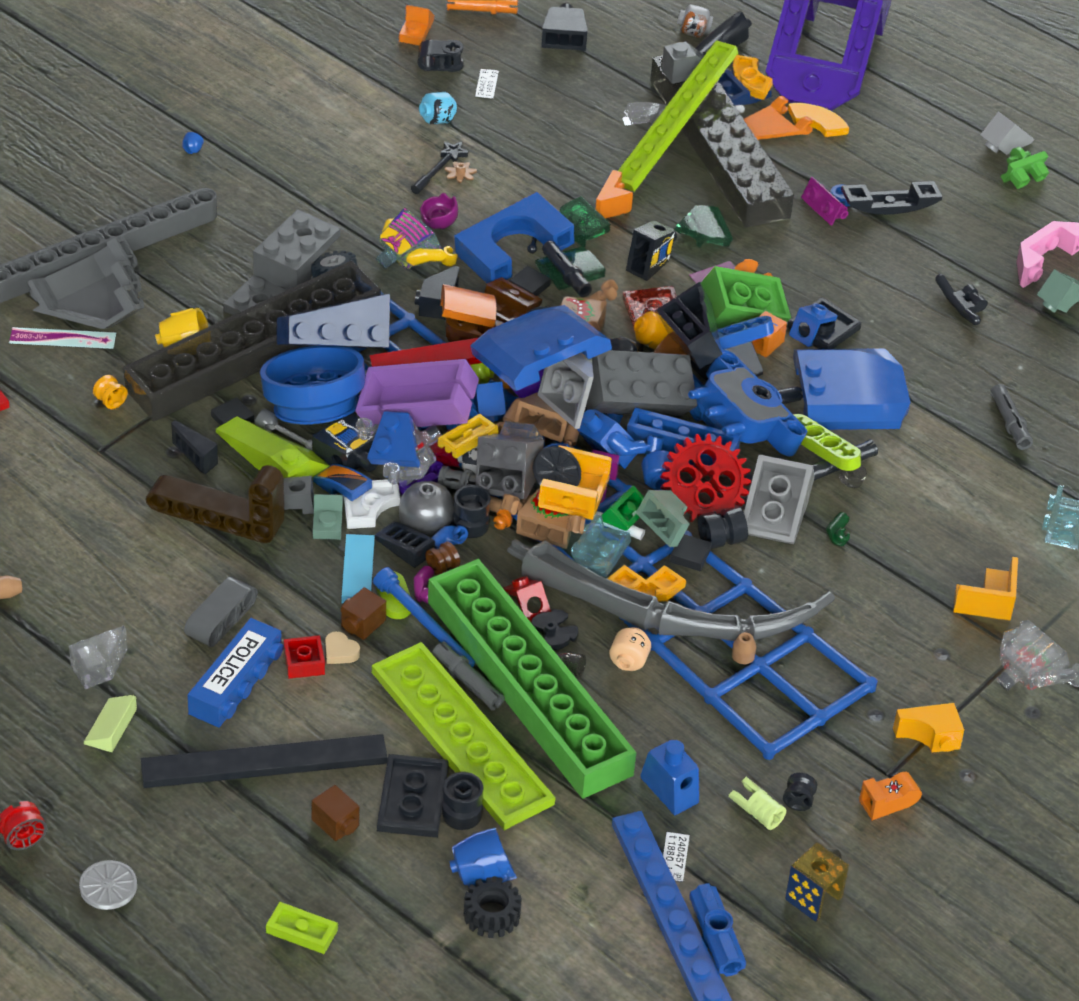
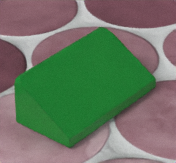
(623, 511)

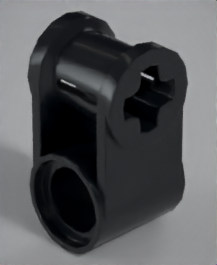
(438, 54)

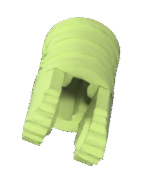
(760, 805)

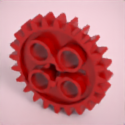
(724, 463)

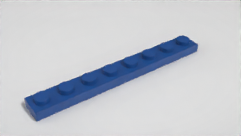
(669, 908)

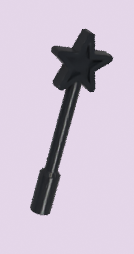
(450, 152)

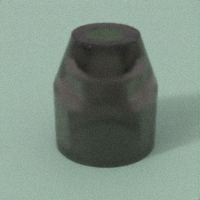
(574, 661)

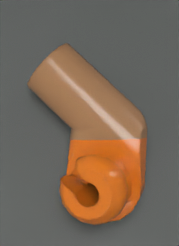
(503, 518)

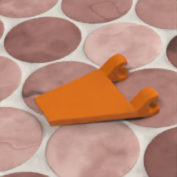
(771, 124)

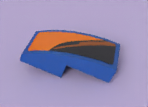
(343, 480)

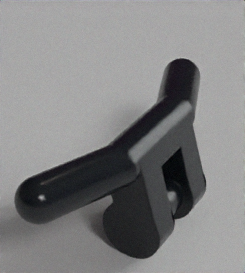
(960, 299)

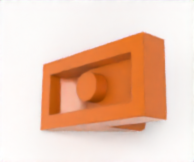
(416, 25)
(613, 198)

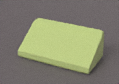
(111, 723)

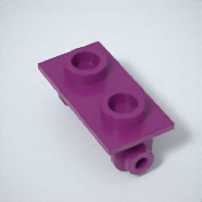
(823, 202)

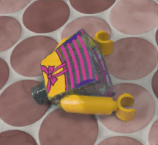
(411, 243)

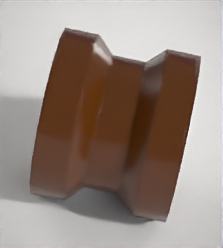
(443, 558)

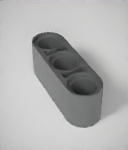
(220, 611)

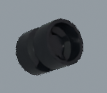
(472, 510)
(723, 528)
(462, 800)

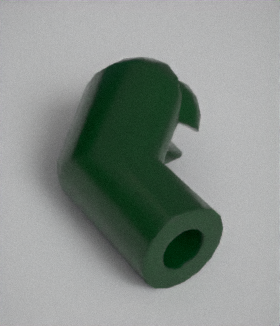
(836, 529)

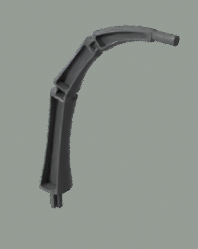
(643, 610)

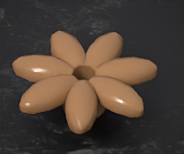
(461, 171)

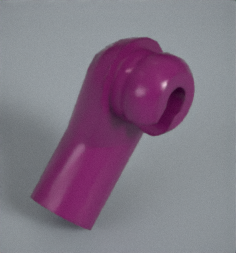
(420, 583)

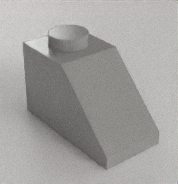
(1005, 135)

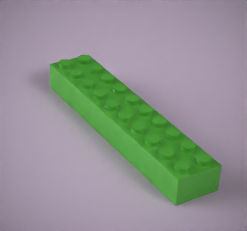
(532, 678)

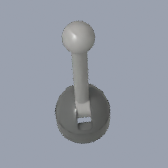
(268, 420)

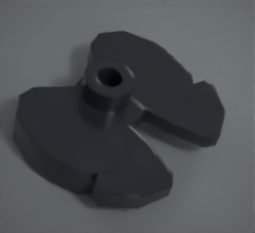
(554, 635)

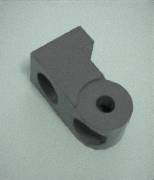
(299, 494)

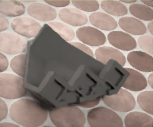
(93, 290)

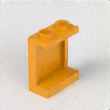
(580, 499)

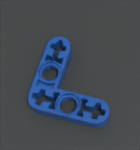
(745, 331)

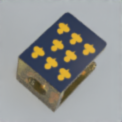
(814, 875)

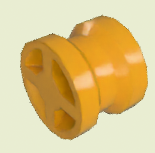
(110, 392)

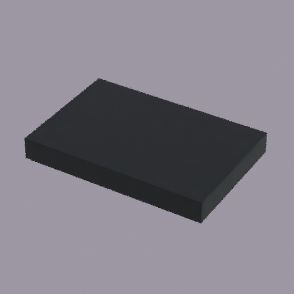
(412, 795)

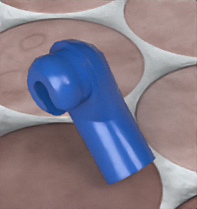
(453, 534)

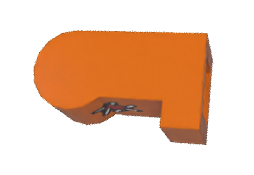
(889, 795)

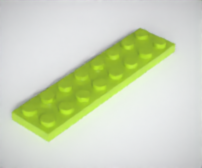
(463, 734)

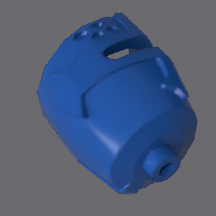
(481, 858)

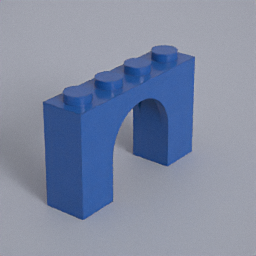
(529, 216)

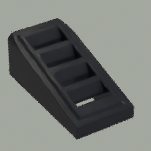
(195, 447)
(406, 552)

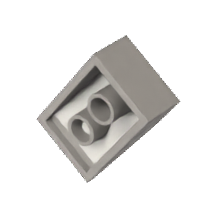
(567, 387)
(778, 498)

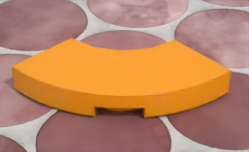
(747, 72)
(823, 119)

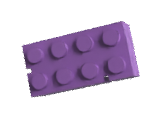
(426, 390)

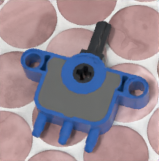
(750, 405)

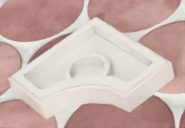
(367, 507)

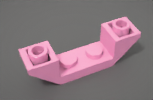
(1029, 258)

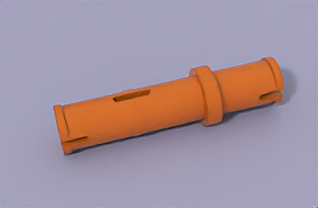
(492, 6)

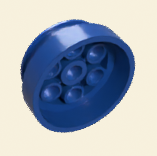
(314, 383)

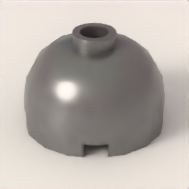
(426, 507)

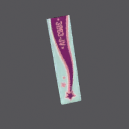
(66, 338)

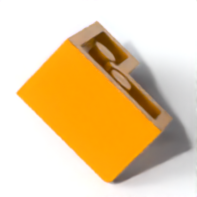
(993, 600)

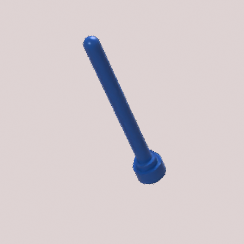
(388, 582)

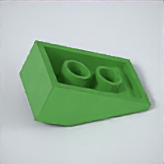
(743, 296)

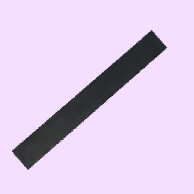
(263, 761)

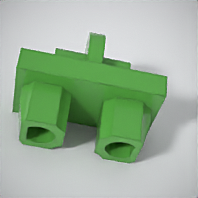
(1023, 163)

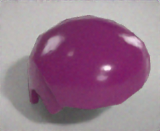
(439, 211)

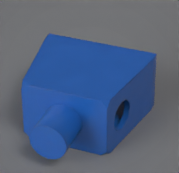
(672, 776)

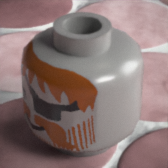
(695, 21)

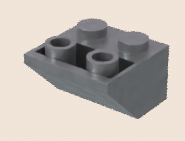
(506, 464)

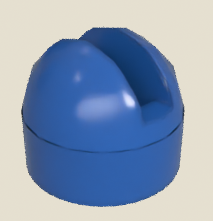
(192, 142)

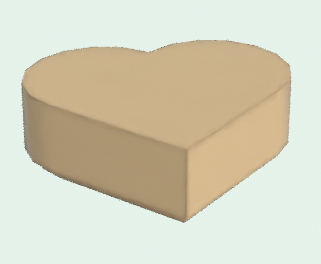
(341, 649)

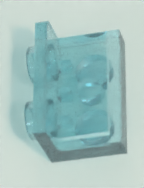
(1063, 522)
(600, 547)

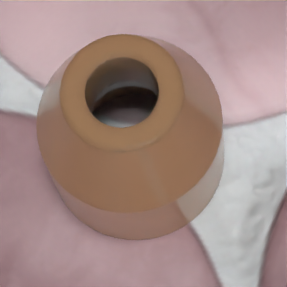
(10, 586)
(744, 649)

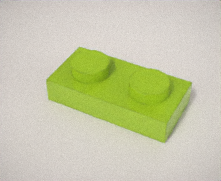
(301, 927)

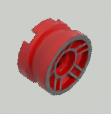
(22, 826)

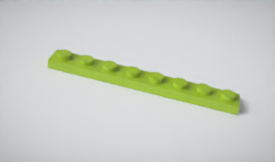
(676, 114)

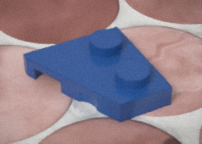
(394, 441)

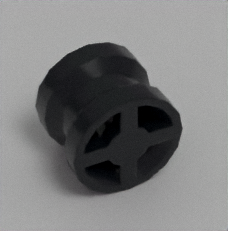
(800, 791)

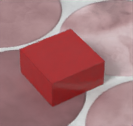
(304, 657)

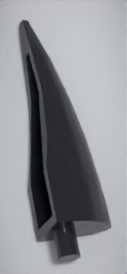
(732, 31)

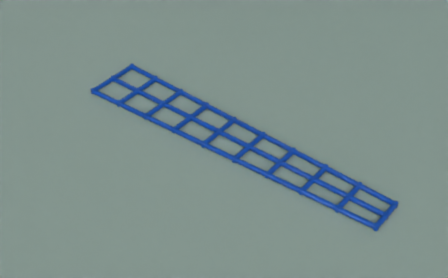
(743, 586)

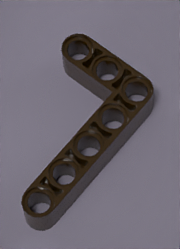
(248, 518)

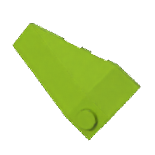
(267, 448)

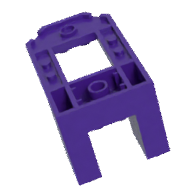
(817, 80)

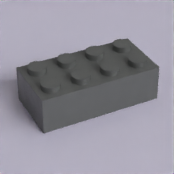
(641, 381)

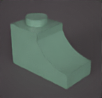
(1059, 291)
(664, 515)

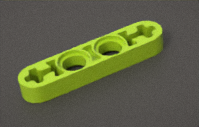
(829, 445)

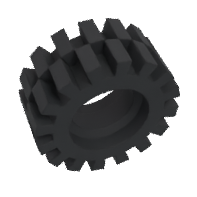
(492, 921)

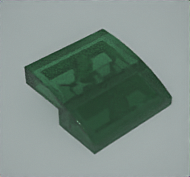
(580, 257)

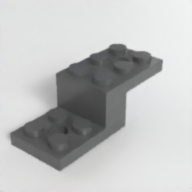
(284, 260)

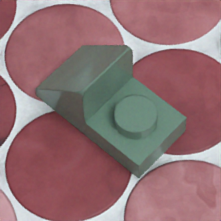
(327, 516)

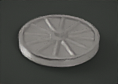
(108, 884)

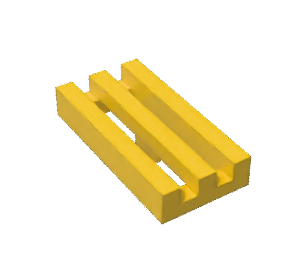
(467, 436)

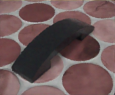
(892, 202)

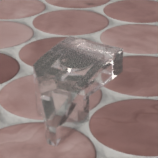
(642, 112)

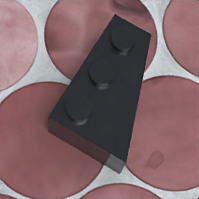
(692, 325)

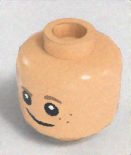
(630, 649)

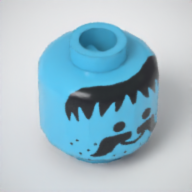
(437, 108)

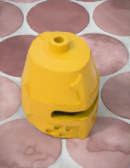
(180, 325)

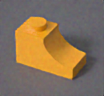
(933, 725)

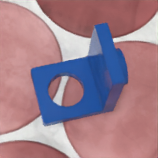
(813, 316)

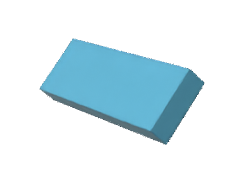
(357, 564)

